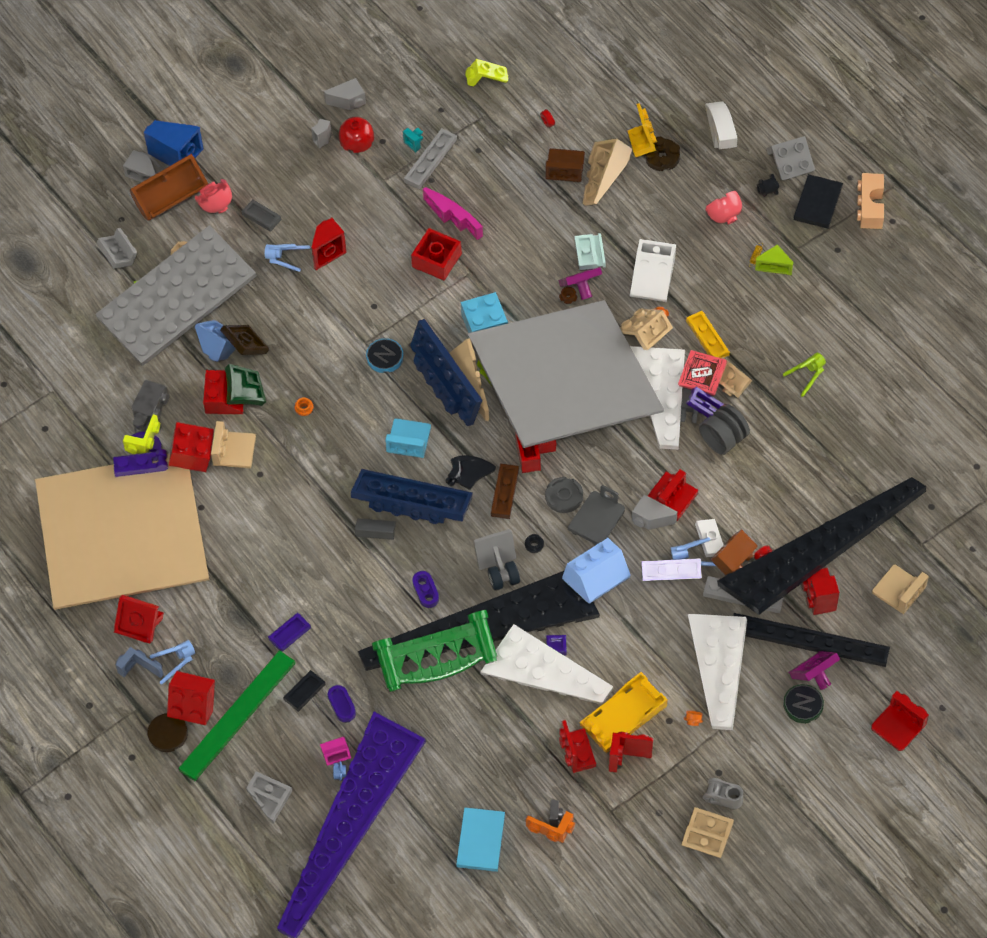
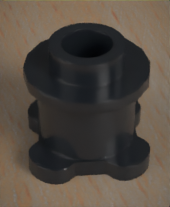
(768, 186)

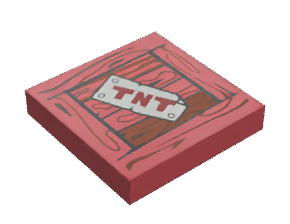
(702, 372)

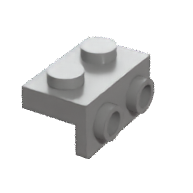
(117, 249)

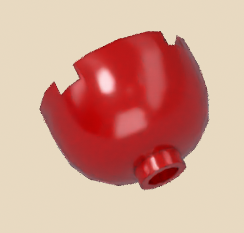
(356, 134)

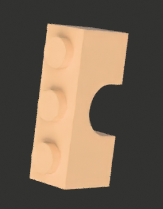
(870, 213)

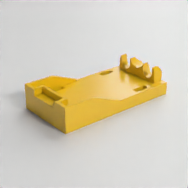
(624, 711)

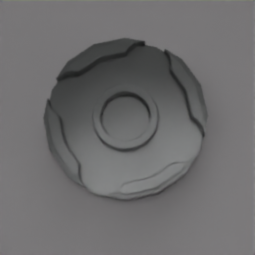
(564, 495)

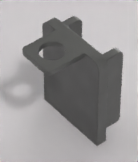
(597, 516)

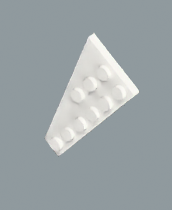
(663, 370)
(719, 656)
(539, 666)

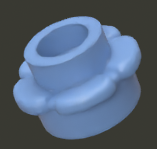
(339, 770)

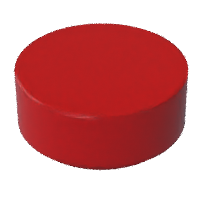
(547, 118)
(762, 551)

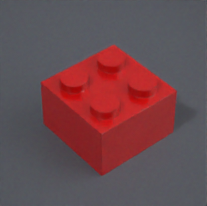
(436, 254)
(191, 447)
(190, 698)

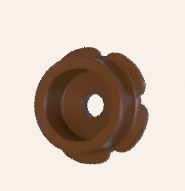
(568, 291)

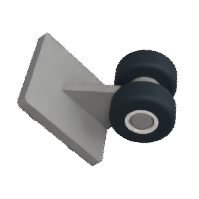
(494, 551)

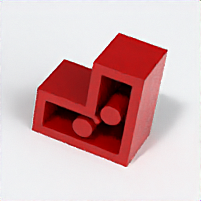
(530, 456)
(821, 592)

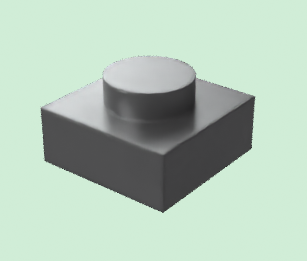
(555, 813)

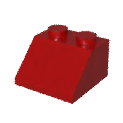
(327, 243)
(216, 394)

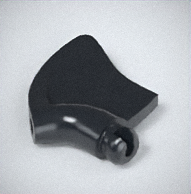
(468, 470)

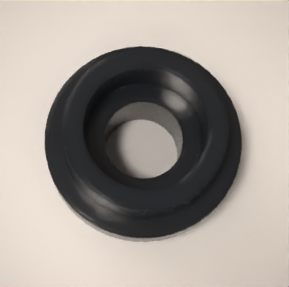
(534, 538)

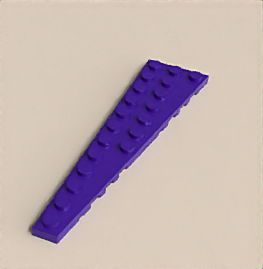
(371, 779)

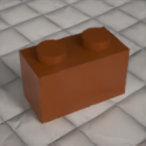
(734, 552)

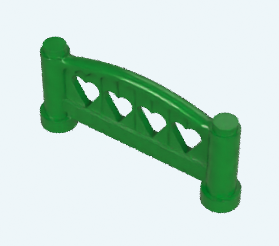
(393, 656)

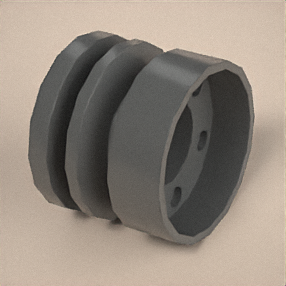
(724, 429)

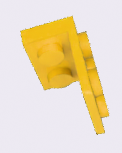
(641, 137)

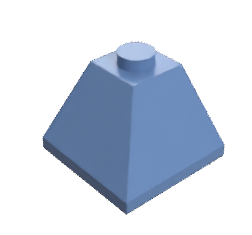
(213, 340)

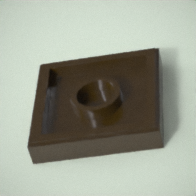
(244, 339)

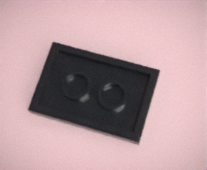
(818, 201)

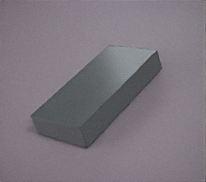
(261, 215)

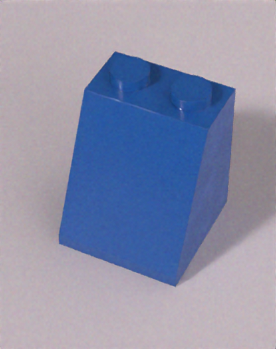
(172, 141)

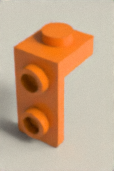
(552, 833)

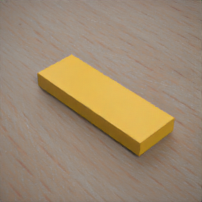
(707, 335)

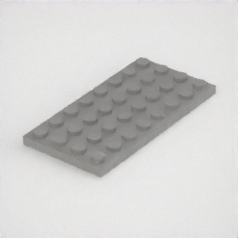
(175, 295)

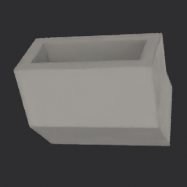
(321, 133)

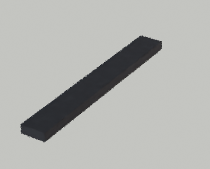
(816, 641)

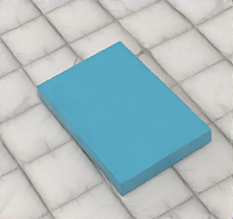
(480, 839)

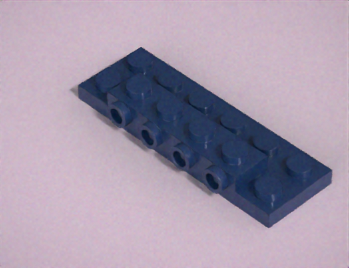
(444, 374)
(411, 497)

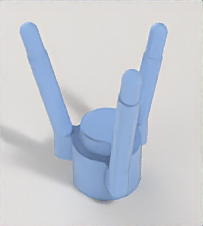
(274, 252)
(681, 551)
(183, 650)

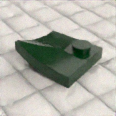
(244, 386)

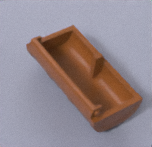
(168, 187)

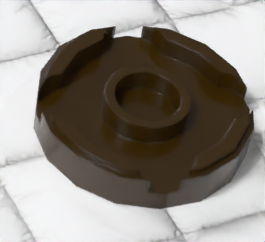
(167, 733)

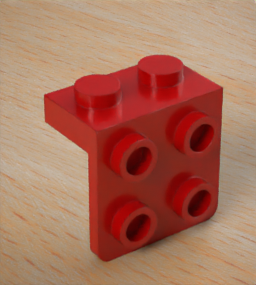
(900, 721)

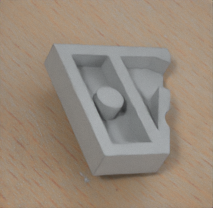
(268, 794)

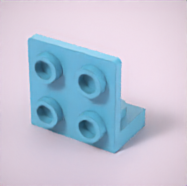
(408, 438)

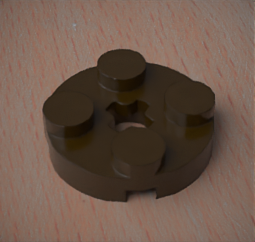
(669, 161)

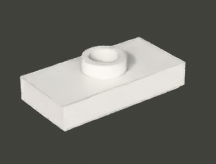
(709, 529)

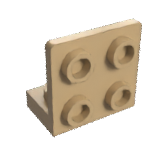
(647, 326)
(232, 448)
(900, 588)

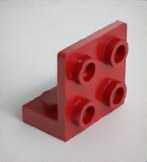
(630, 745)
(577, 748)

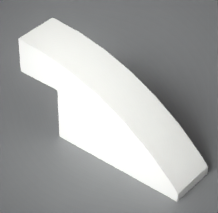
(721, 125)

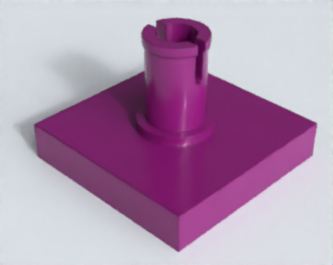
(581, 281)
(815, 667)

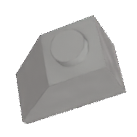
(346, 95)
(138, 166)
(653, 514)

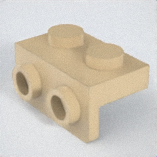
(734, 380)

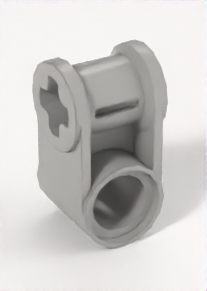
(719, 792)

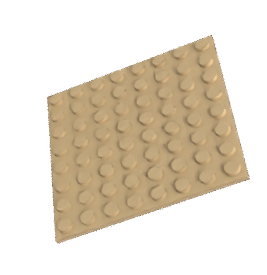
(119, 533)

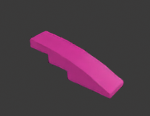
(449, 210)

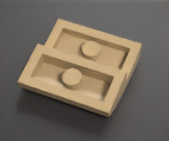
(707, 832)

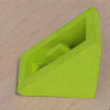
(774, 261)

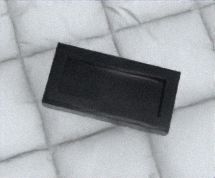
(304, 690)

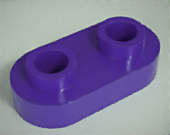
(425, 591)

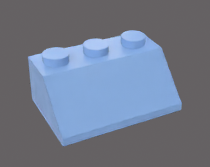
(597, 571)

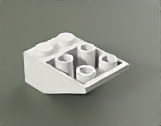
(653, 270)

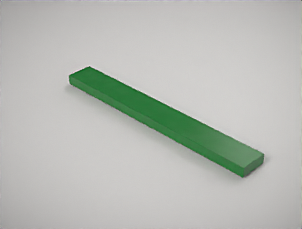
(236, 716)

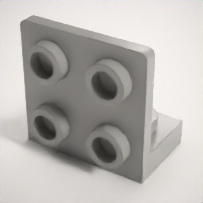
(792, 158)

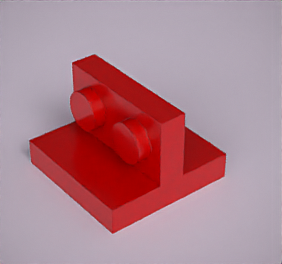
(674, 492)
(137, 619)

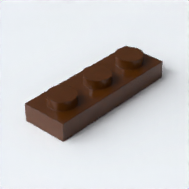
(505, 491)

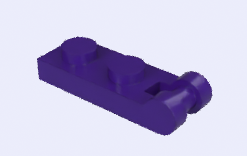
(140, 463)

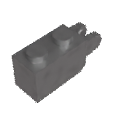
(148, 402)

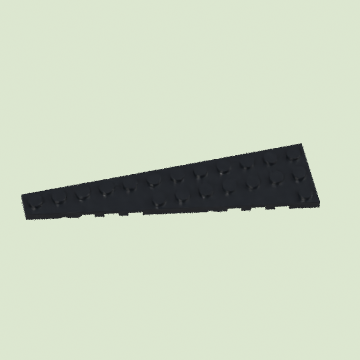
(784, 569)
(530, 608)

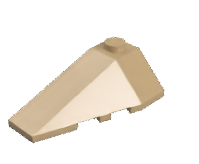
(606, 162)
(465, 359)

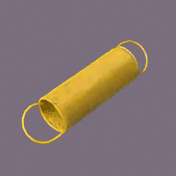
(757, 251)

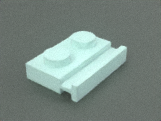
(589, 251)

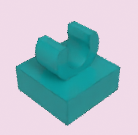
(413, 138)

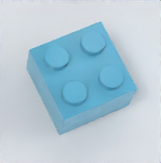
(482, 313)

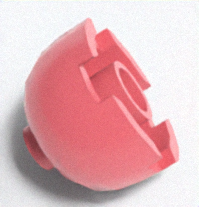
(215, 197)
(725, 209)

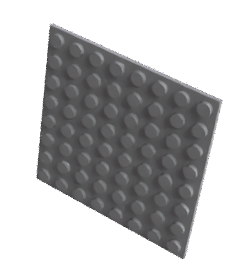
(564, 373)

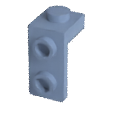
(131, 657)

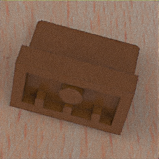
(565, 165)

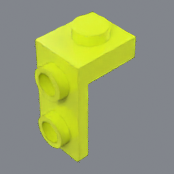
(485, 69)
(138, 445)

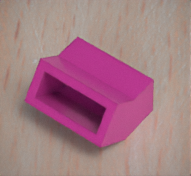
(335, 751)

